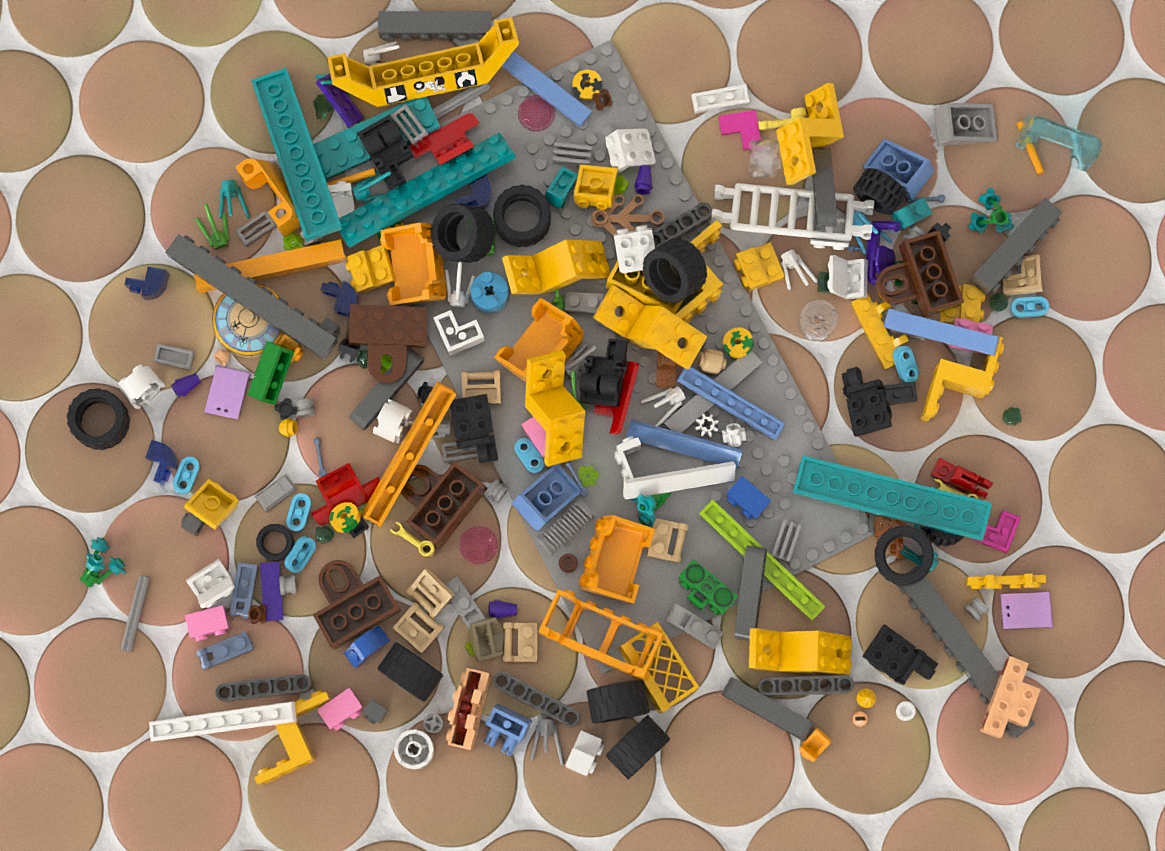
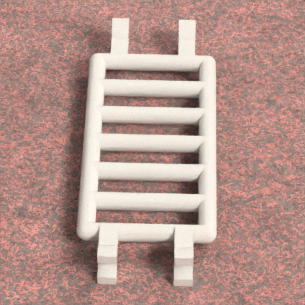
(735, 194)

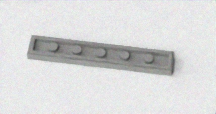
(699, 405)

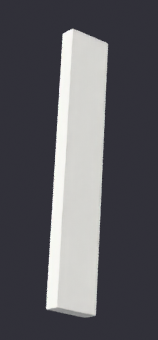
(679, 480)

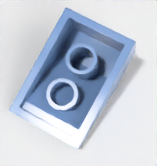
(903, 165)
(546, 497)

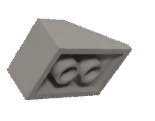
(965, 124)

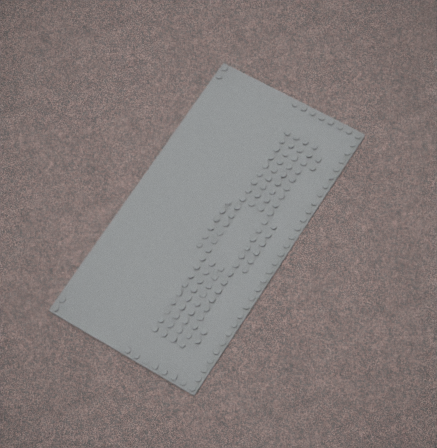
(764, 461)

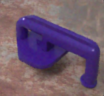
(880, 256)

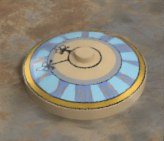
(242, 330)

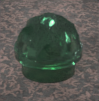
(998, 302)
(362, 359)
(1012, 416)
(324, 534)

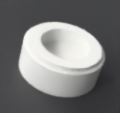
(905, 711)

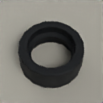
(264, 532)

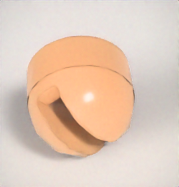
(222, 356)
(859, 723)

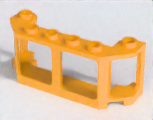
(601, 654)

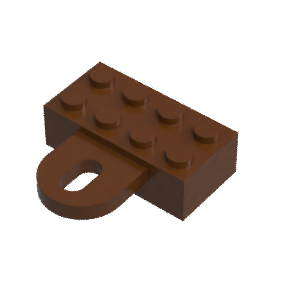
(924, 275)
(387, 332)
(442, 502)
(353, 607)

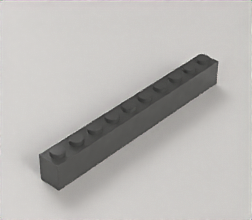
(251, 296)
(957, 643)

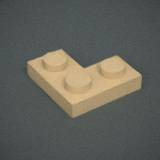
(1028, 281)

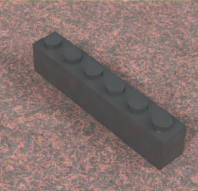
(433, 25)
(1015, 246)

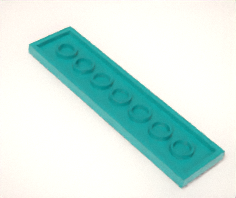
(346, 150)

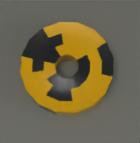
(583, 77)

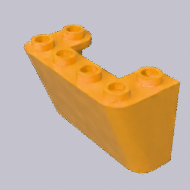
(256, 174)
(615, 558)

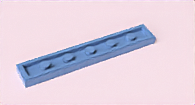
(546, 89)
(941, 332)
(731, 402)
(683, 443)

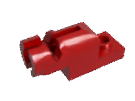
(961, 478)

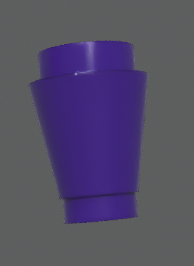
(644, 180)
(185, 385)
(501, 609)

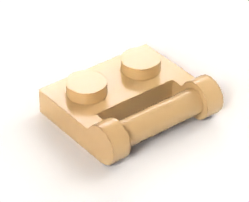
(492, 390)
(662, 537)
(433, 589)
(415, 633)
(526, 642)

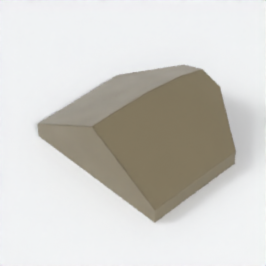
(487, 638)

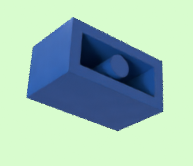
(747, 498)

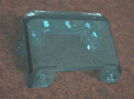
(1084, 145)

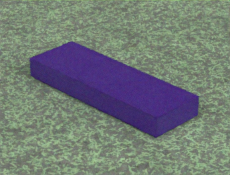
(341, 102)
(271, 592)

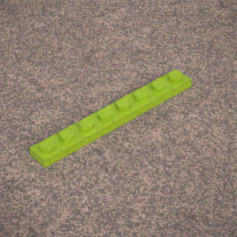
(774, 571)

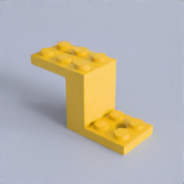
(803, 134)
(556, 267)
(713, 286)
(650, 327)
(961, 379)
(554, 408)
(800, 651)
(294, 741)

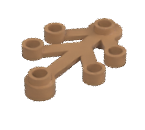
(624, 216)

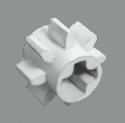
(709, 420)
(734, 435)

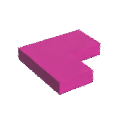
(742, 123)
(1001, 536)

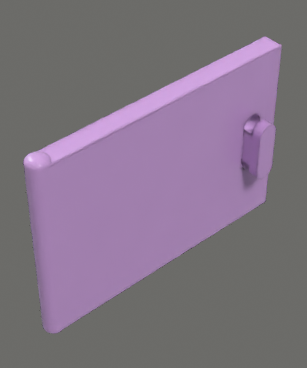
(227, 392)
(1026, 610)

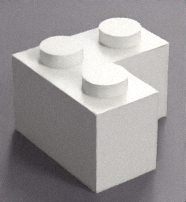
(458, 338)
(583, 754)

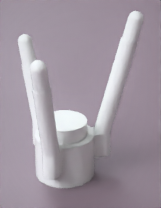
(372, 55)
(792, 260)
(458, 298)
(673, 396)

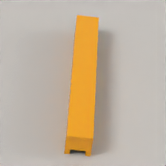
(285, 263)
(408, 454)

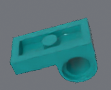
(560, 187)
(912, 213)

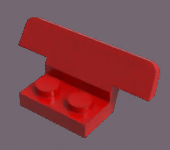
(448, 140)
(619, 413)
(342, 487)

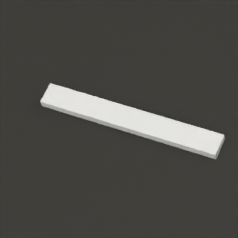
(223, 721)

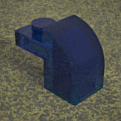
(481, 193)
(153, 286)
(344, 295)
(165, 457)

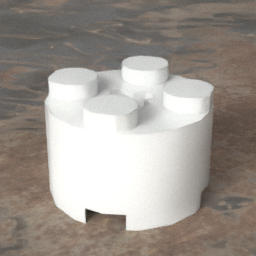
(141, 386)
(392, 421)
(420, 740)

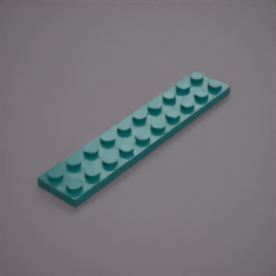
(296, 155)
(425, 189)
(892, 498)

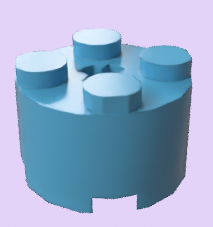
(491, 303)

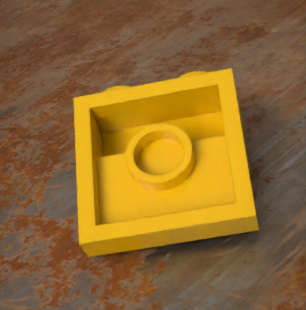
(595, 186)
(758, 266)
(370, 269)
(969, 309)
(212, 504)

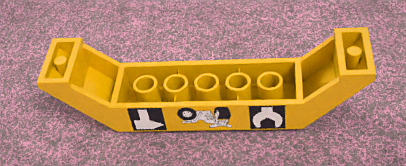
(428, 72)

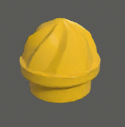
(288, 427)
(866, 698)

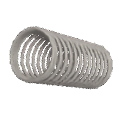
(586, 510)

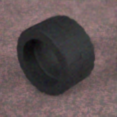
(516, 194)
(445, 227)
(687, 262)
(82, 403)
(908, 532)
(410, 671)
(618, 701)
(637, 747)

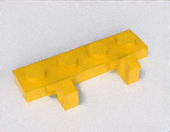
(870, 319)
(997, 582)

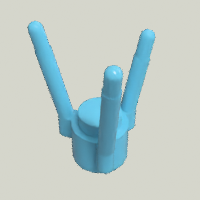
(860, 219)

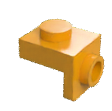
(293, 345)
(814, 745)

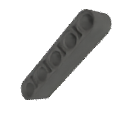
(824, 188)
(682, 230)
(372, 404)
(750, 591)
(814, 682)
(254, 686)
(529, 692)
(767, 709)

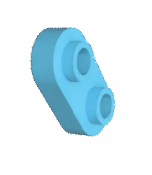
(1028, 306)
(905, 365)
(529, 455)
(186, 475)
(297, 512)
(300, 554)

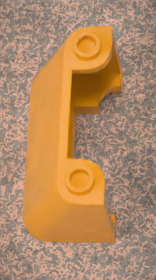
(415, 265)
(547, 334)

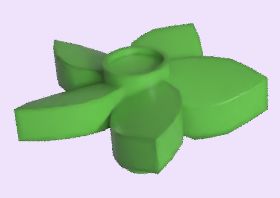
(559, 301)

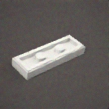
(720, 98)

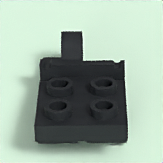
(386, 149)
(604, 375)
(866, 403)
(472, 424)
(898, 657)

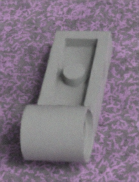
(586, 303)
(464, 603)
(694, 626)

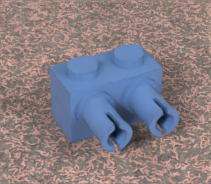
(507, 722)

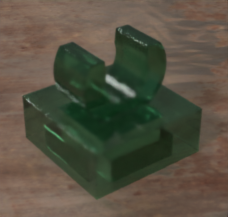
(322, 106)
(822, 286)

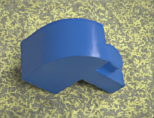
(366, 646)

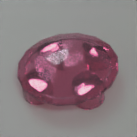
(536, 113)
(478, 545)

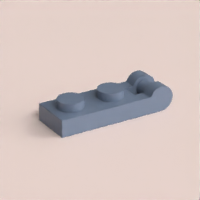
(243, 590)
(225, 650)

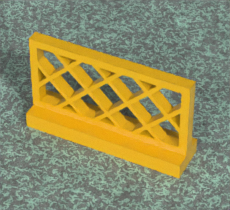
(653, 691)

